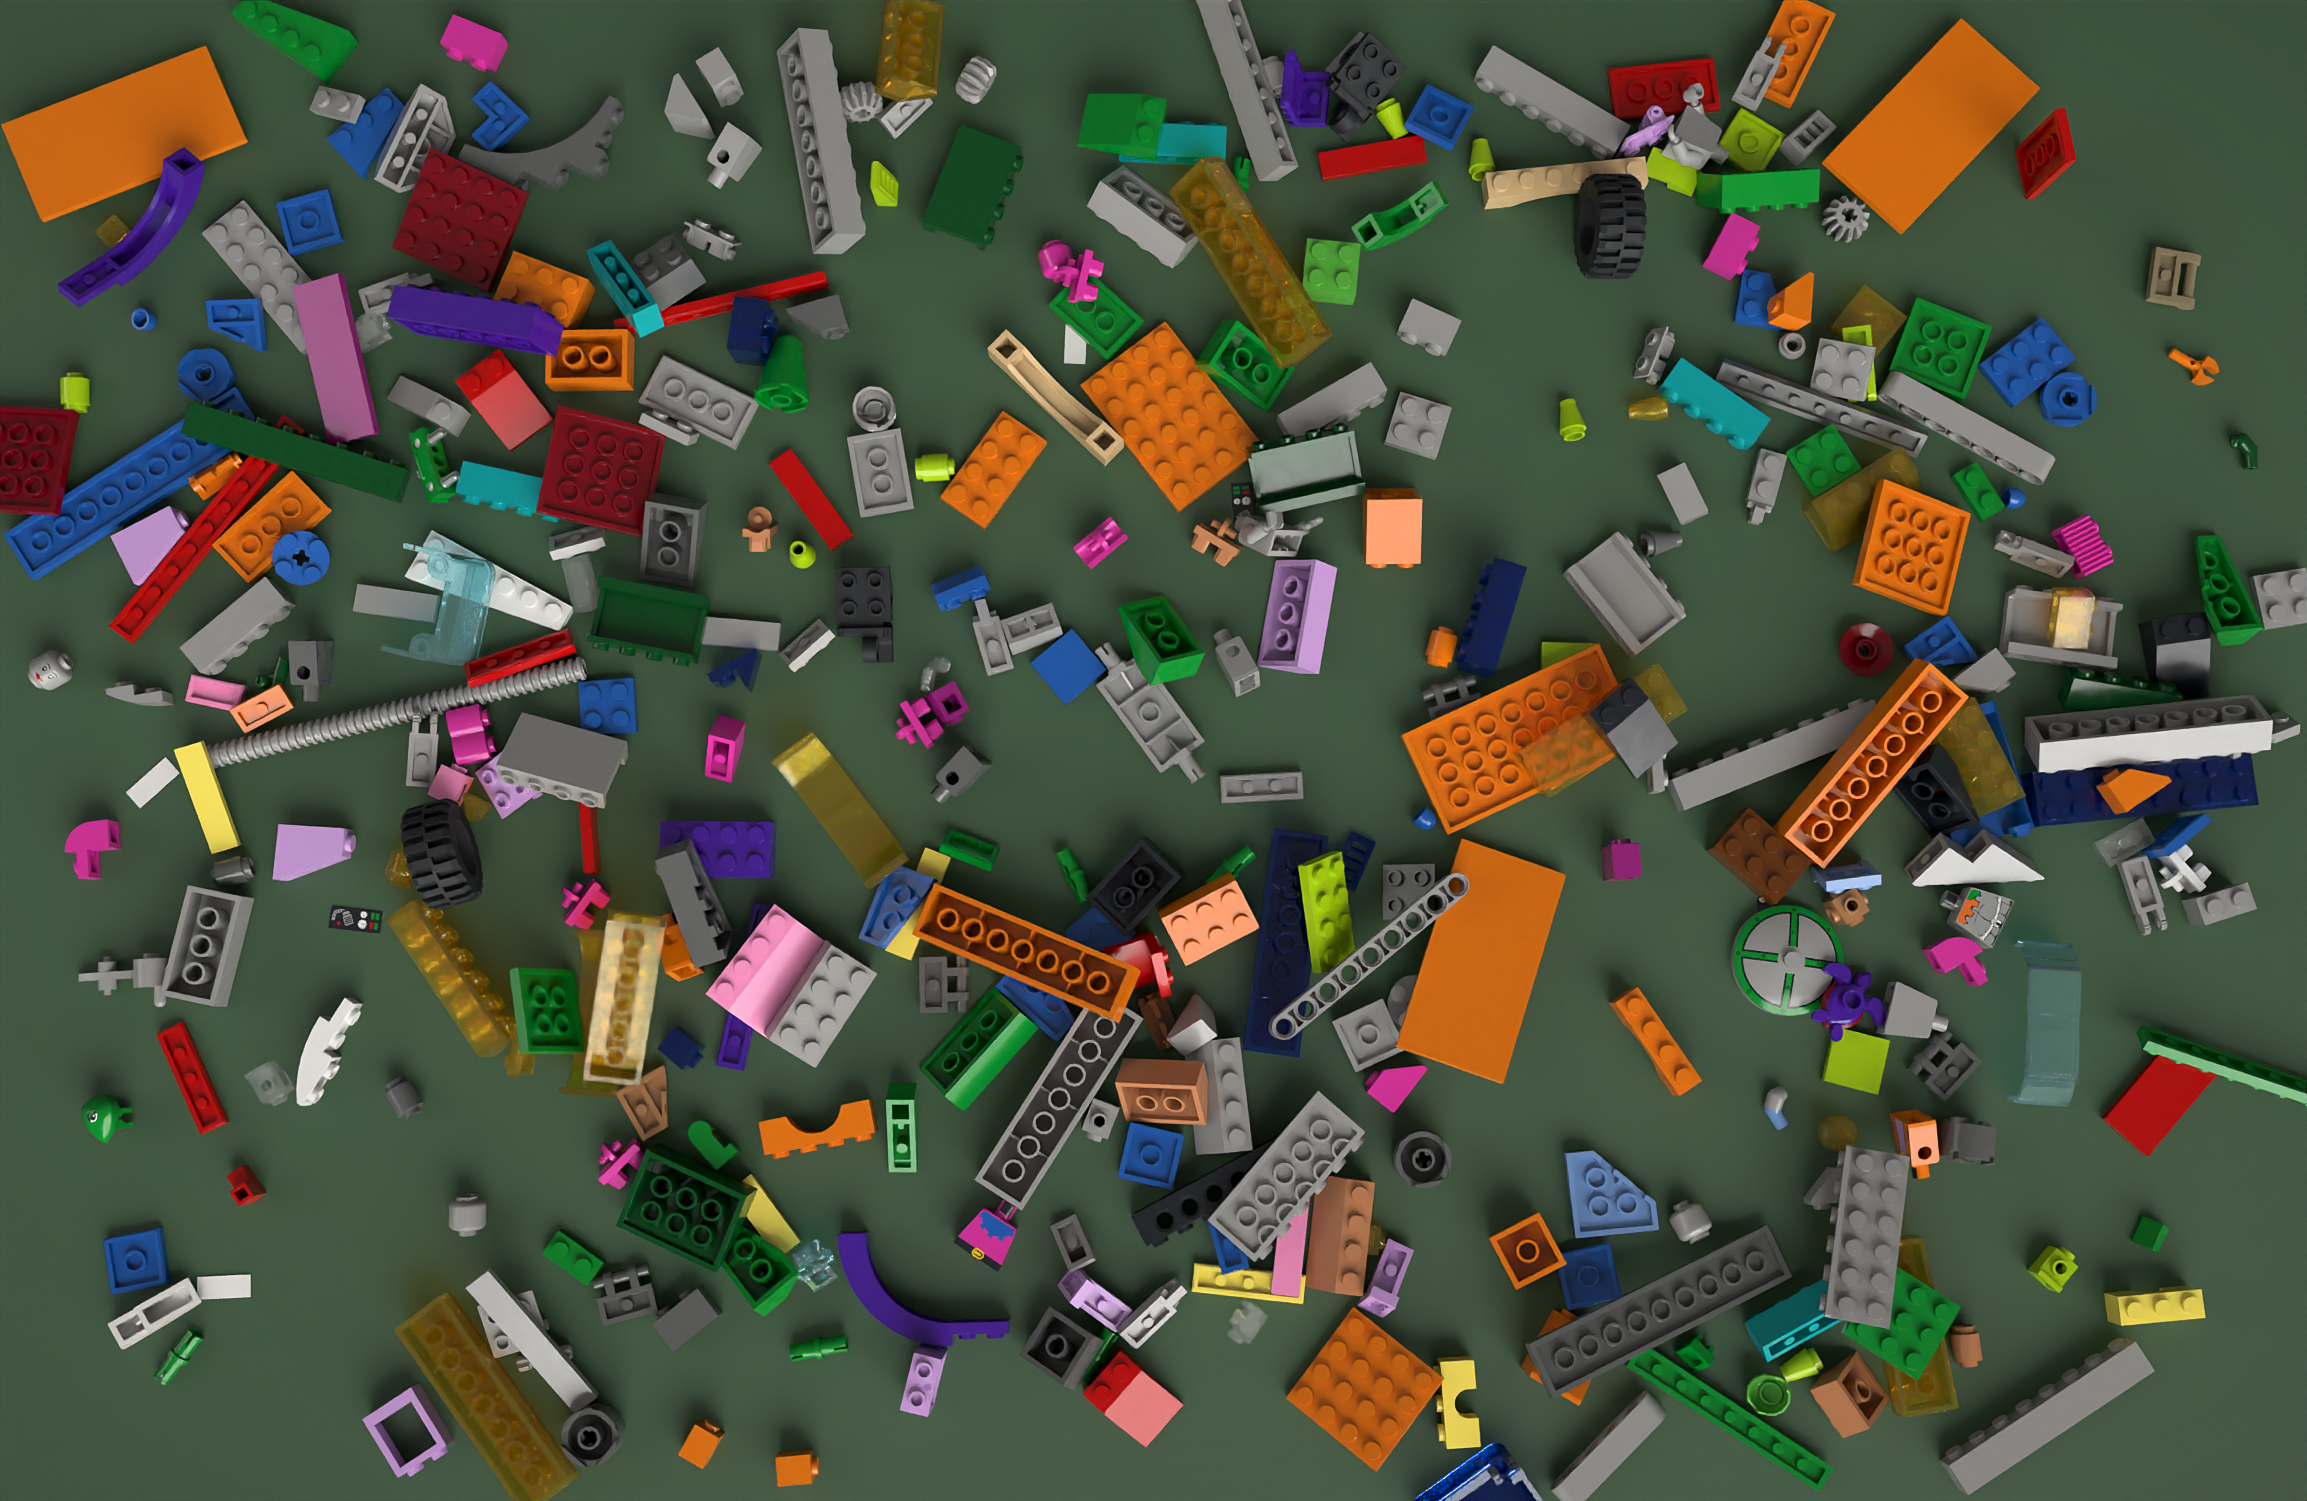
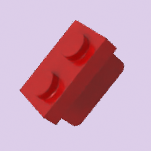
(1148, 958)

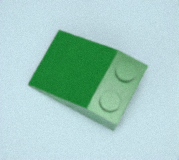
(1123, 124)
(1243, 365)
(1160, 640)

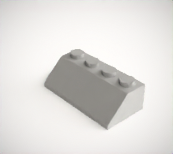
(1143, 215)
(1227, 1109)

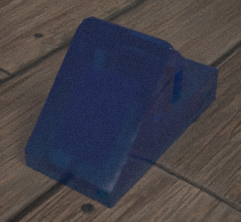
(744, 666)

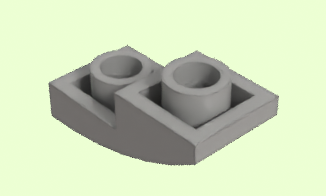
(138, 695)

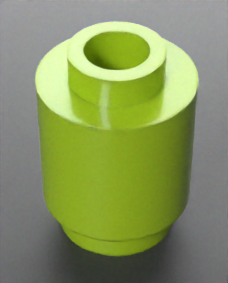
(75, 392)
(934, 467)

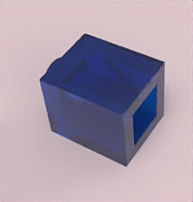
(682, 1049)

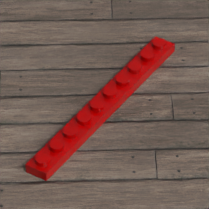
(196, 544)

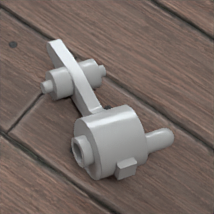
(146, 974)

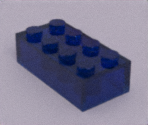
(1491, 617)

